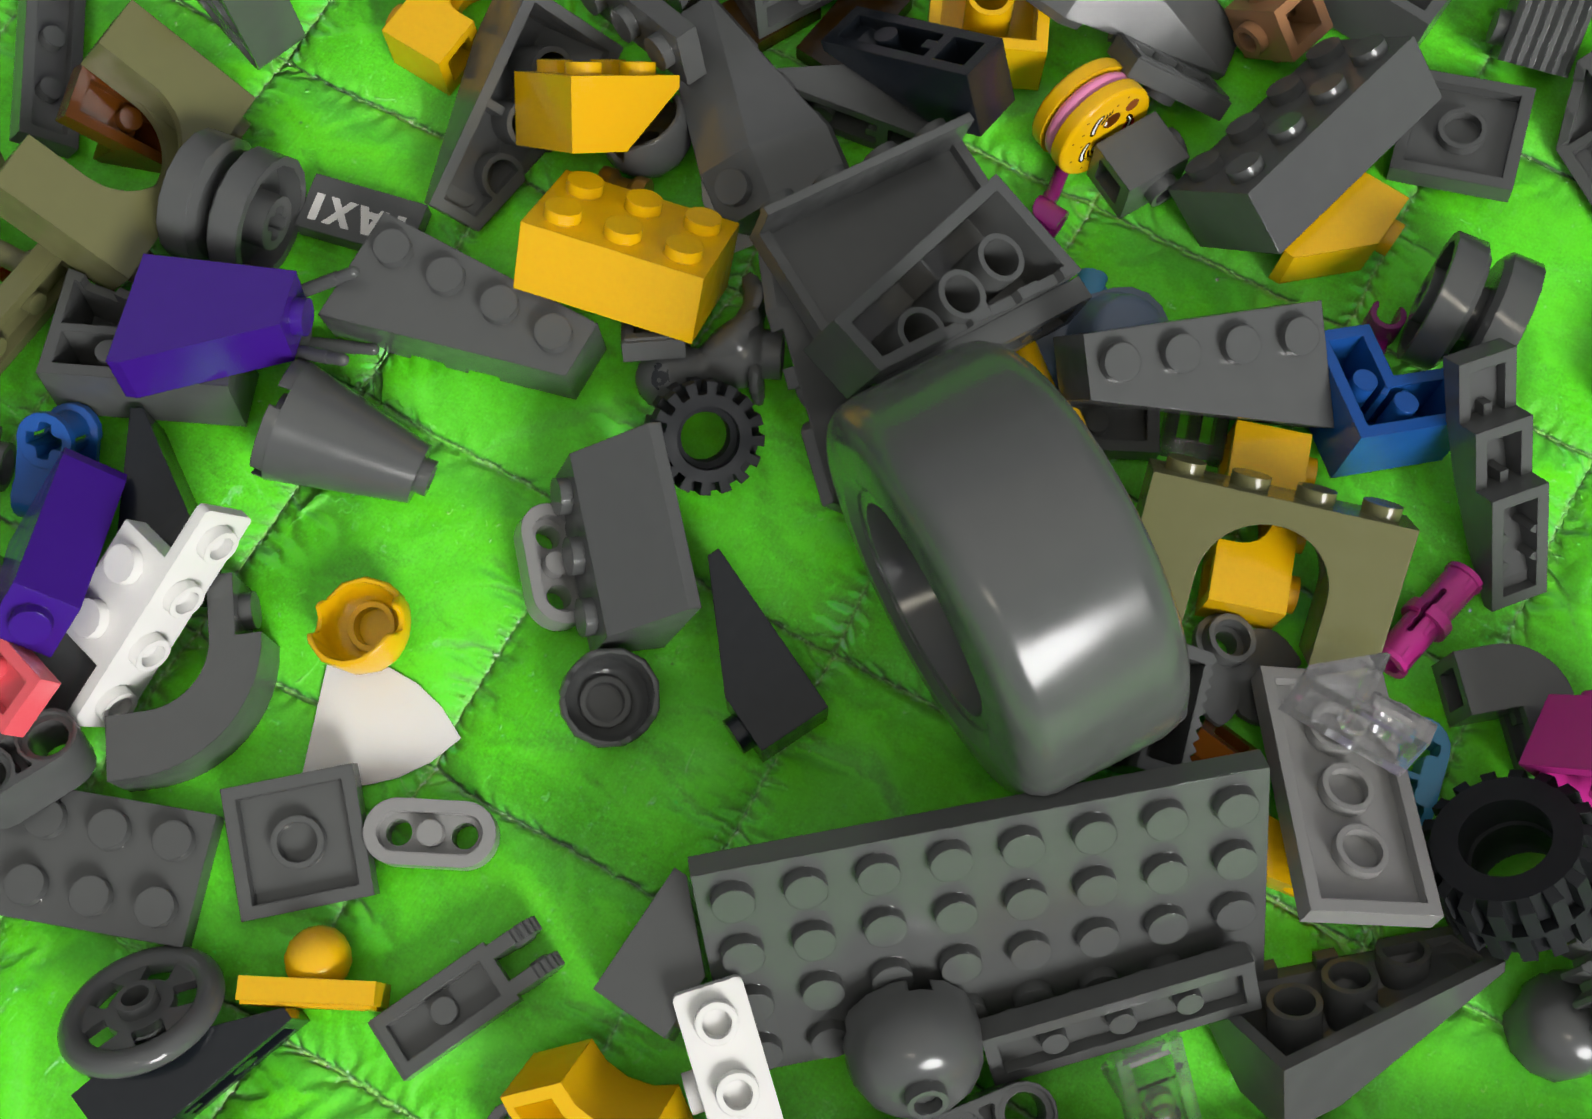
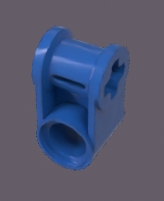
(40, 452)

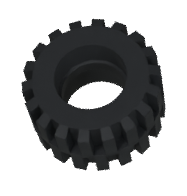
(1503, 819)

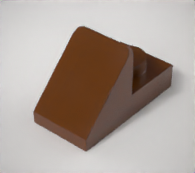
(110, 120)

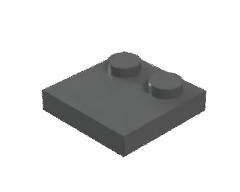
(1466, 139)
(298, 842)

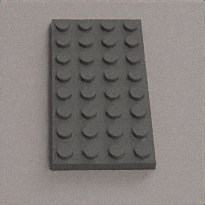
(991, 897)

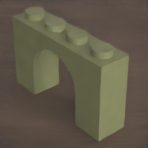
(107, 228)
(1358, 547)

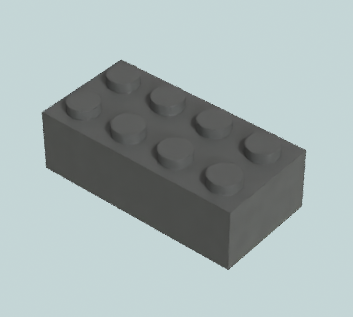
(1305, 143)

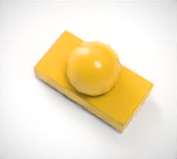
(316, 971)

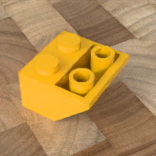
(588, 103)

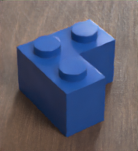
(1378, 415)

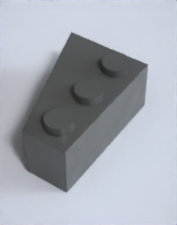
(77, 370)

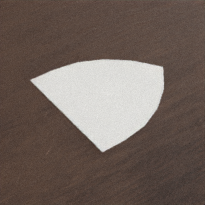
(377, 722)

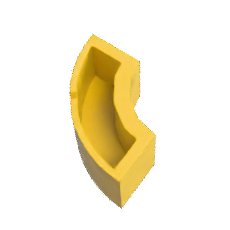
(582, 1084)

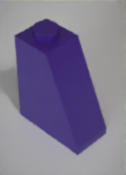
(205, 323)
(57, 551)

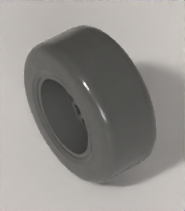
(1011, 566)

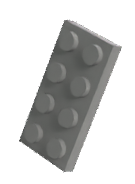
(1343, 822)

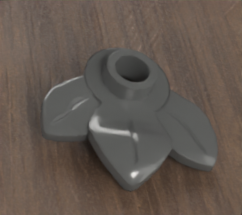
(1246, 652)

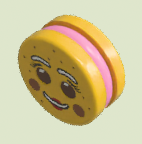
(1086, 110)

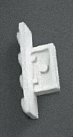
(142, 603)
(725, 1053)

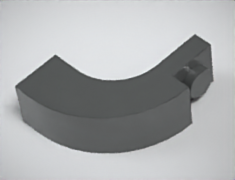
(214, 714)

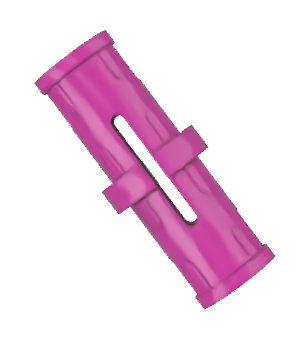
(1429, 617)

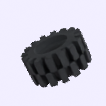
(741, 433)

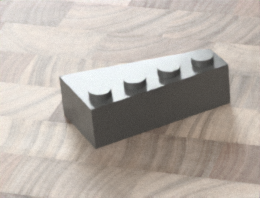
(1222, 365)

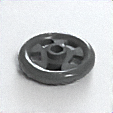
(143, 1014)

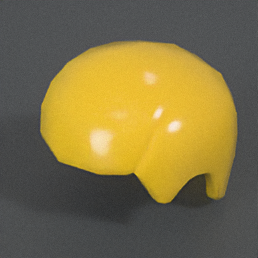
(361, 626)

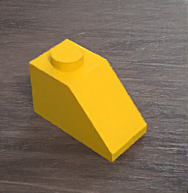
(1345, 233)

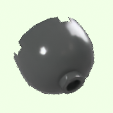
(914, 1048)

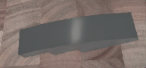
(1491, 458)

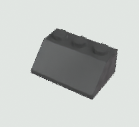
(625, 542)

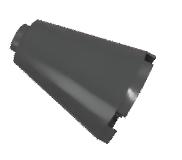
(338, 441)

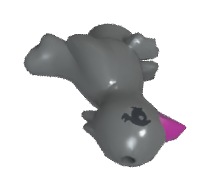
(735, 353)

